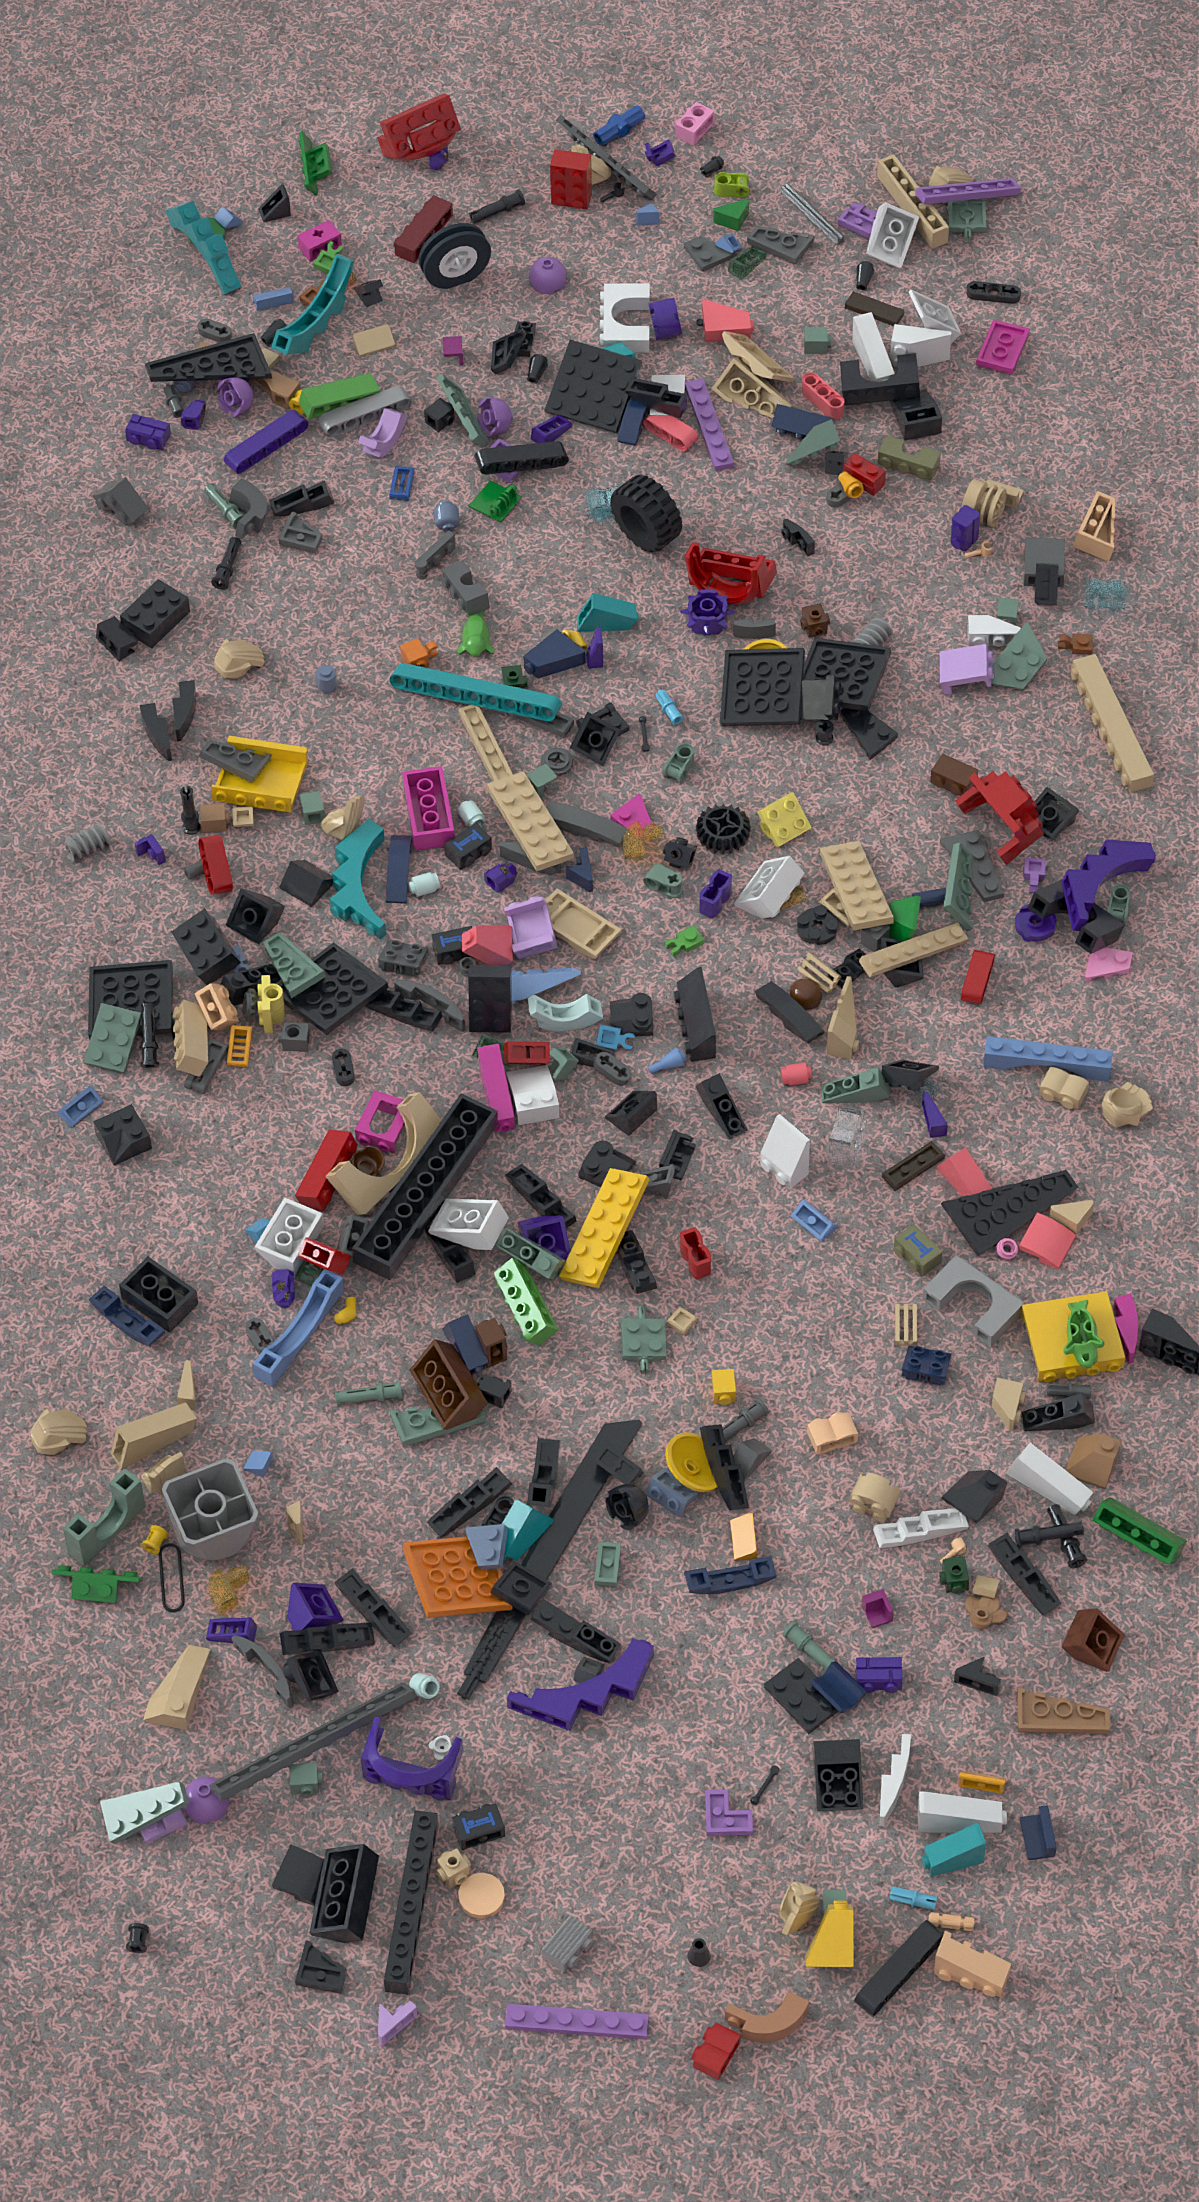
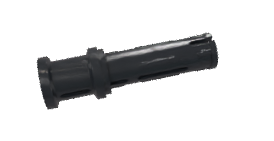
(504, 204)
(233, 546)
(189, 815)
(149, 1045)
(1037, 1535)
(1069, 1545)

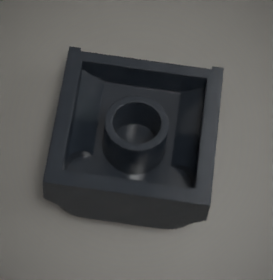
(1054, 813)
(633, 1015)
(908, 1073)
(600, 1160)
(311, 1675)

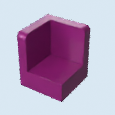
(453, 347)
(877, 1608)

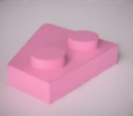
(1107, 963)

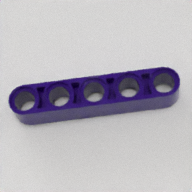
(265, 441)

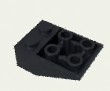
(918, 416)
(1169, 1342)
(838, 1774)

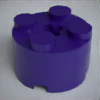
(665, 318)

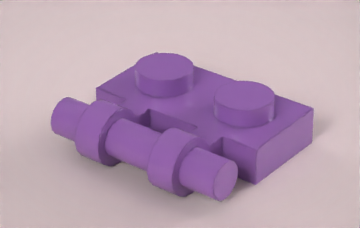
(858, 219)

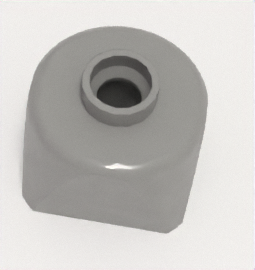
(211, 1510)

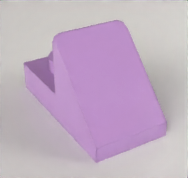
(164, 1826)
(391, 2025)

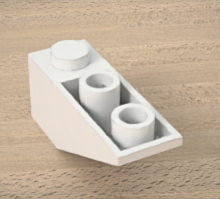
(990, 631)

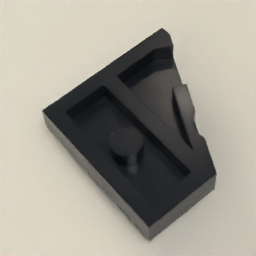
(505, 350)
(320, 1971)

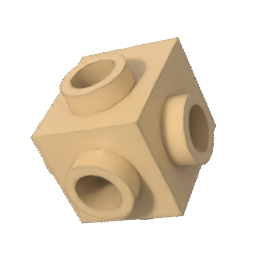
(453, 1868)

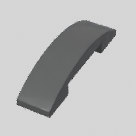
(434, 998)
(250, 1650)

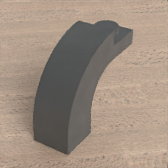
(253, 503)

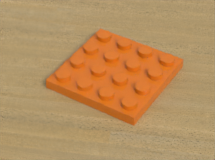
(451, 1579)

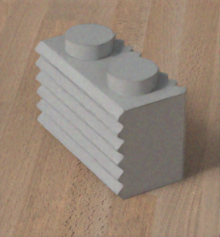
(568, 1944)

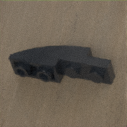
(634, 1264)
(575, 1634)

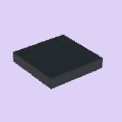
(521, 1588)

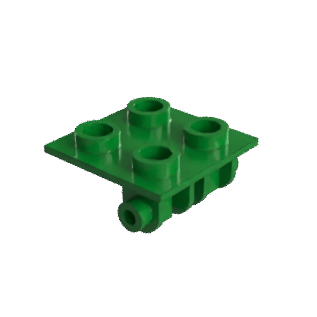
(496, 500)

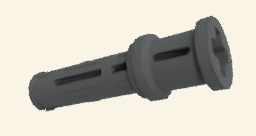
(745, 1418)

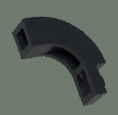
(545, 1473)

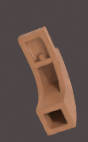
(770, 2026)

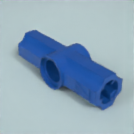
(619, 125)

